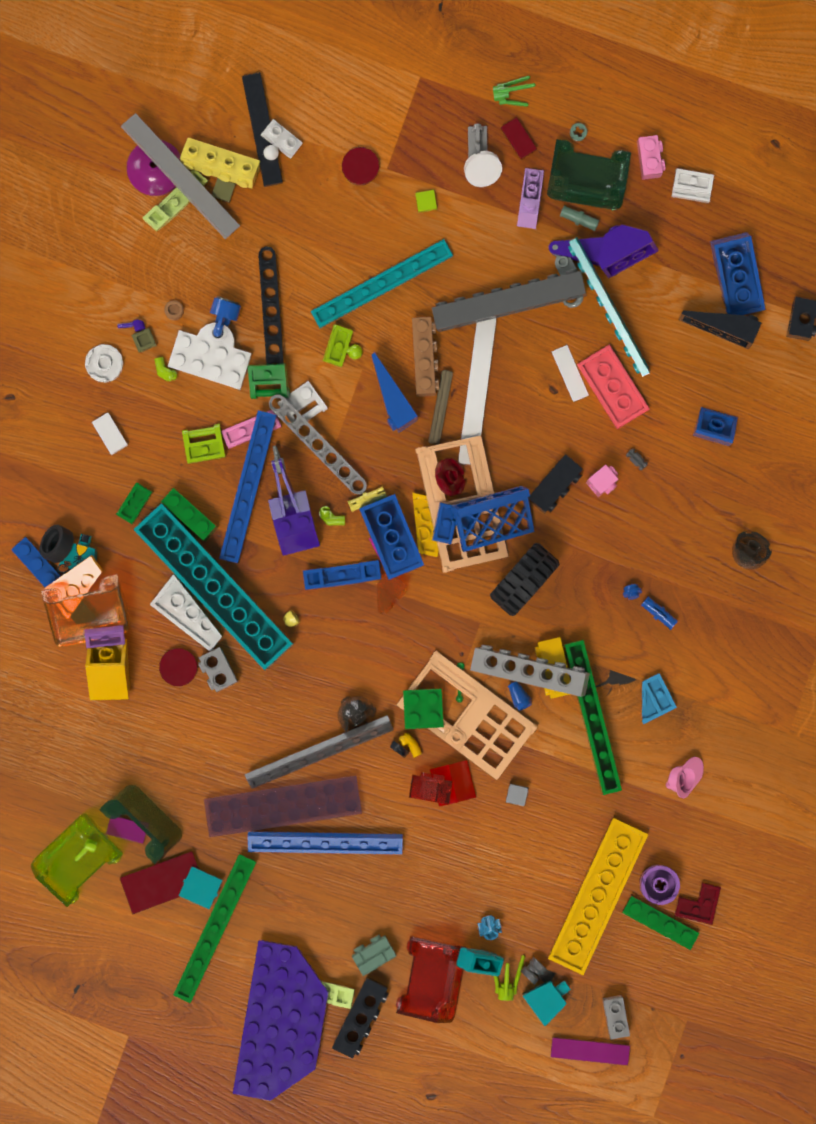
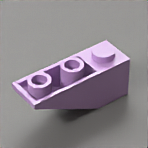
(530, 198)

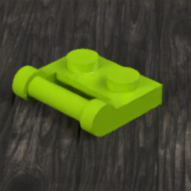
(203, 450)

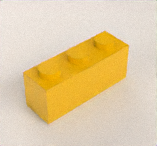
(553, 652)

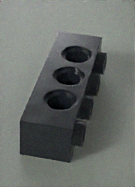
(343, 1043)

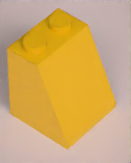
(108, 672)

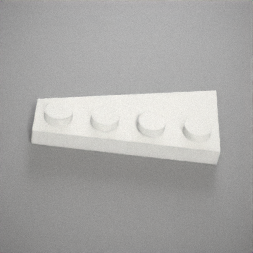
(183, 611)

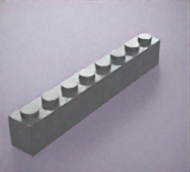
(509, 301)

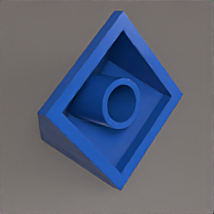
(715, 426)

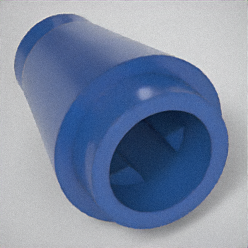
(519, 696)

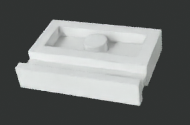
(692, 185)

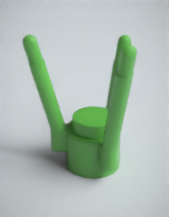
(502, 91)

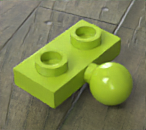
(339, 345)

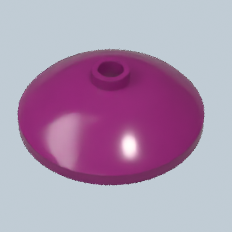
(148, 179)

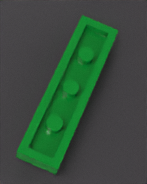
(660, 922)

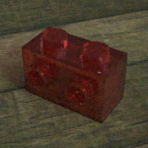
(430, 789)

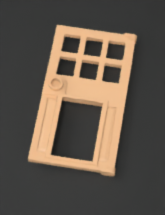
(483, 484)
(473, 715)

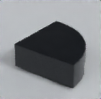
(399, 749)

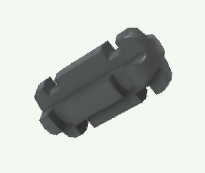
(636, 459)

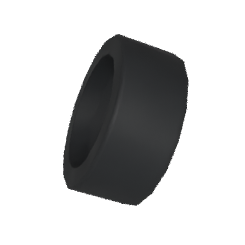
(64, 540)

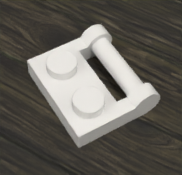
(301, 398)

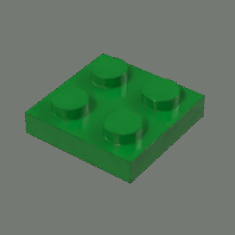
(423, 708)

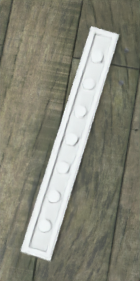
(477, 384)

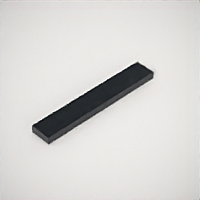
(260, 120)

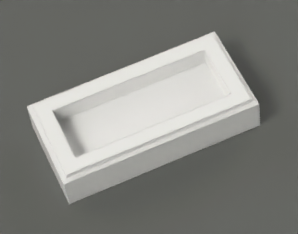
(109, 433)

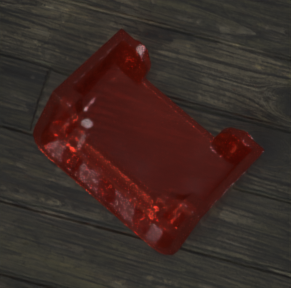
(432, 982)

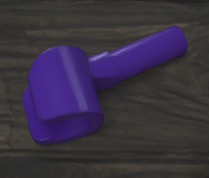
(137, 324)

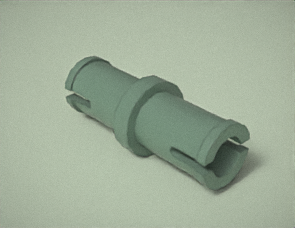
(579, 218)

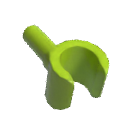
(90, 845)

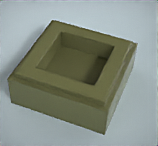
(223, 190)
(144, 340)

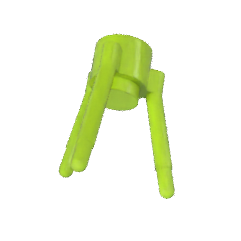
(505, 990)

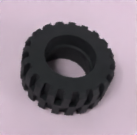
(524, 579)

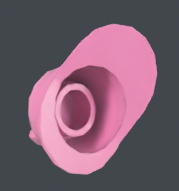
(685, 777)

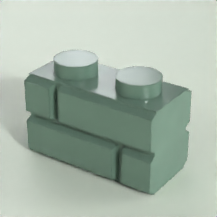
(373, 955)

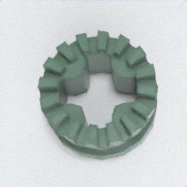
(573, 129)

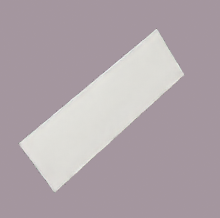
(570, 373)

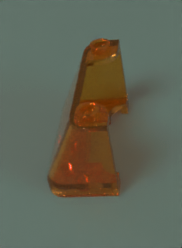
(85, 611)

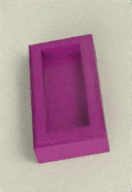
(126, 829)

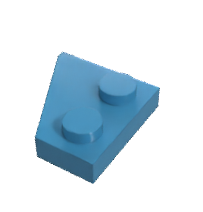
(655, 699)

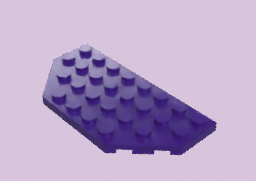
(280, 1022)

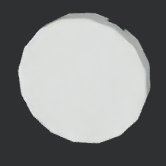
(482, 169)
(104, 363)

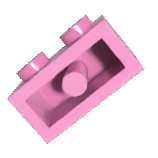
(649, 157)
(603, 481)

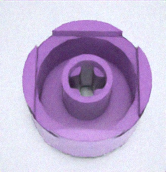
(669, 888)

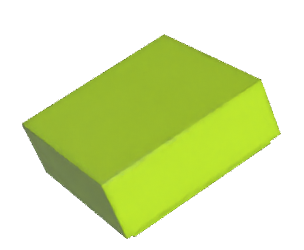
(426, 201)

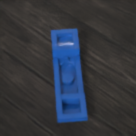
(341, 575)

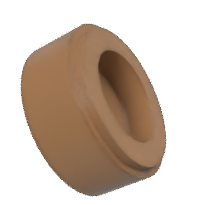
(174, 310)

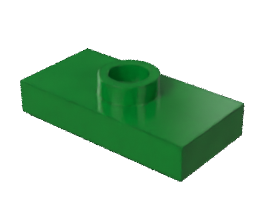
(134, 503)

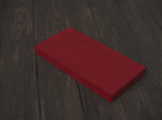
(157, 883)

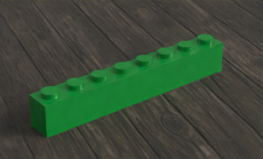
(594, 723)

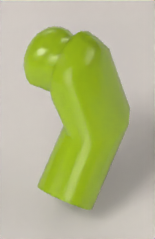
(163, 372)
(329, 518)

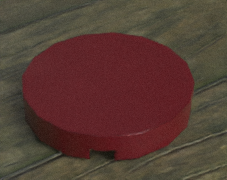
(360, 166)
(450, 476)
(178, 667)

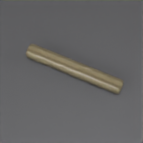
(440, 407)

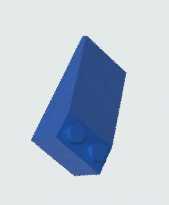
(738, 274)
(397, 407)
(391, 536)

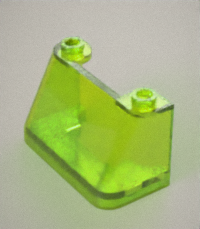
(56, 863)

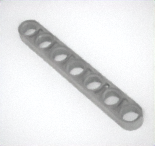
(327, 448)

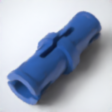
(659, 613)

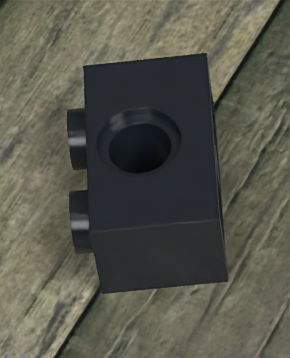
(797, 329)

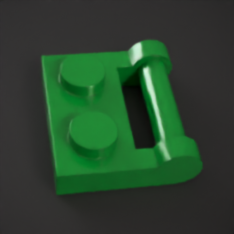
(266, 375)

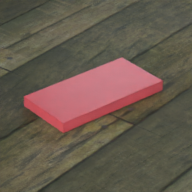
(613, 387)

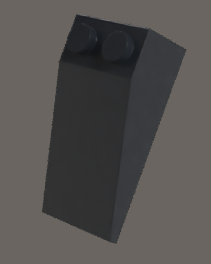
(731, 327)

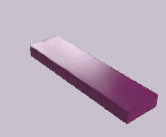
(590, 1051)

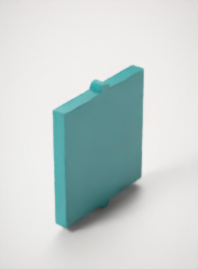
(200, 887)

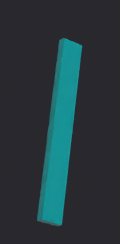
(381, 284)

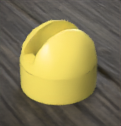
(291, 619)

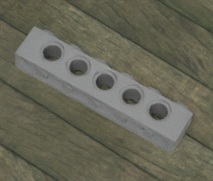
(482, 664)

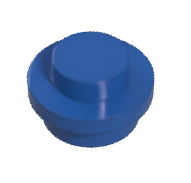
(632, 591)

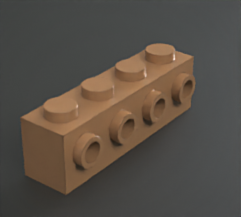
(423, 356)

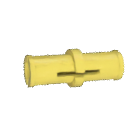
(366, 499)

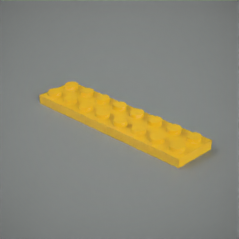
(598, 896)

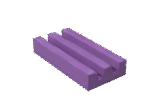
(106, 635)

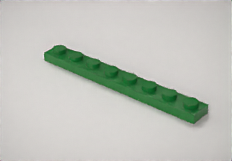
(214, 928)

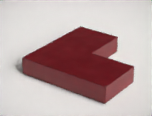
(701, 910)

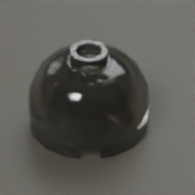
(751, 550)
(354, 712)

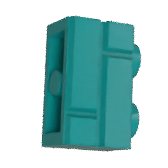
(480, 961)

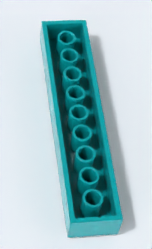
(213, 587)

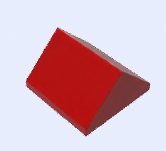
(462, 783)

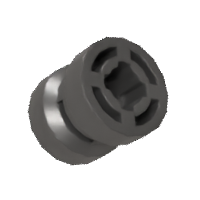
(534, 966)

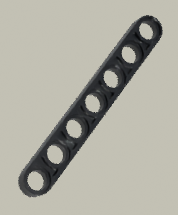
(270, 302)

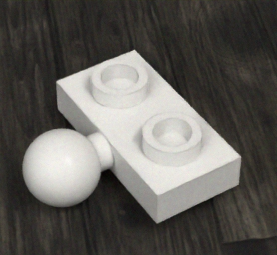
(280, 139)

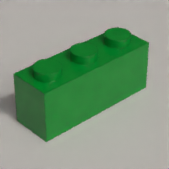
(189, 514)

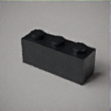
(555, 484)

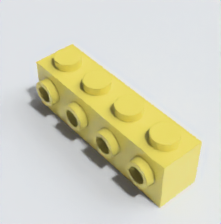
(220, 163)

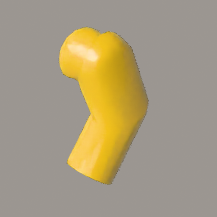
(412, 743)

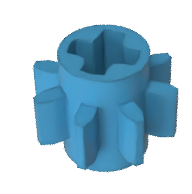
(489, 927)

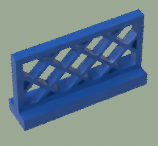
(493, 502)

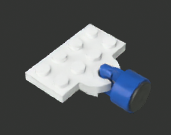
(212, 350)

